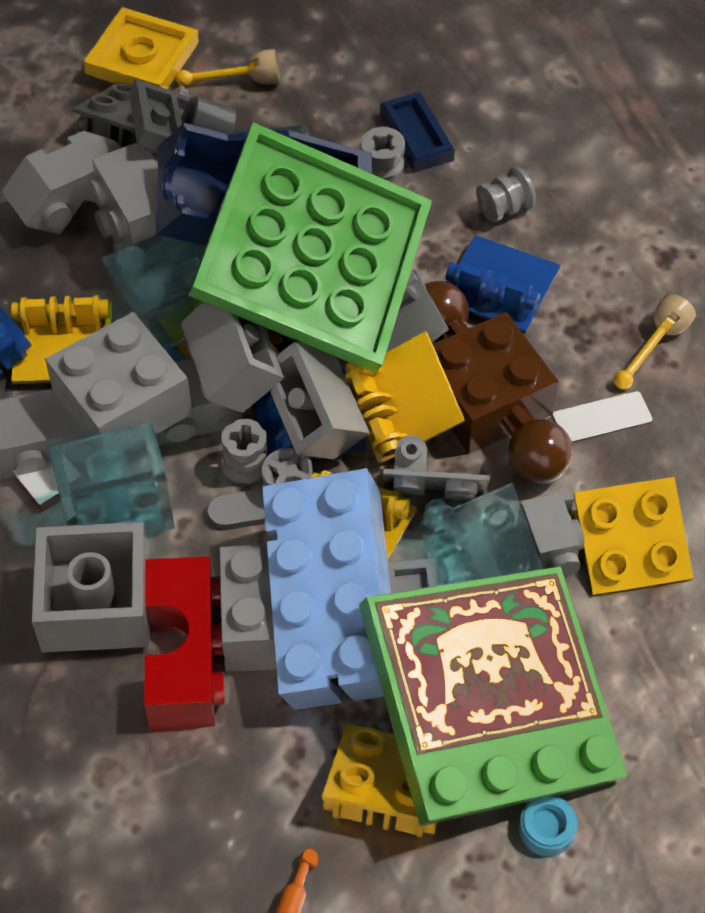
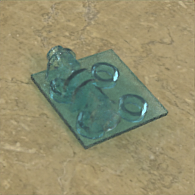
(479, 537)

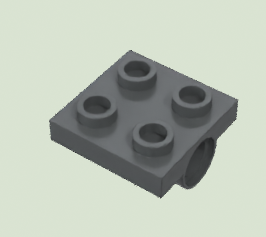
(161, 111)

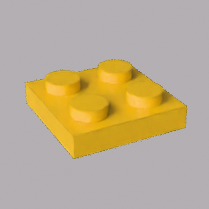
(141, 50)

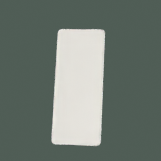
(603, 416)

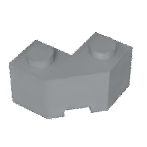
(54, 185)

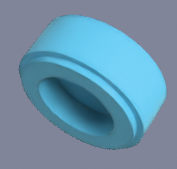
(548, 826)

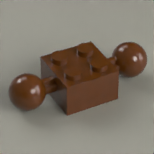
(500, 388)

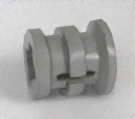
(506, 195)
(243, 451)

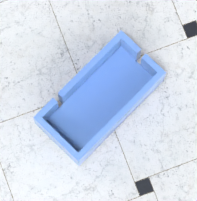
(321, 567)

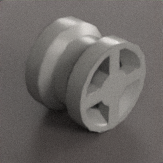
(387, 152)
(285, 466)

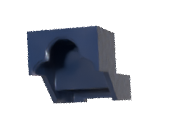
(196, 171)

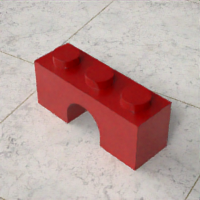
(183, 683)

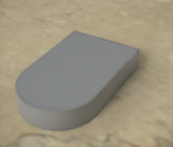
(237, 510)

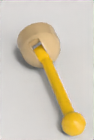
(261, 68)
(671, 318)

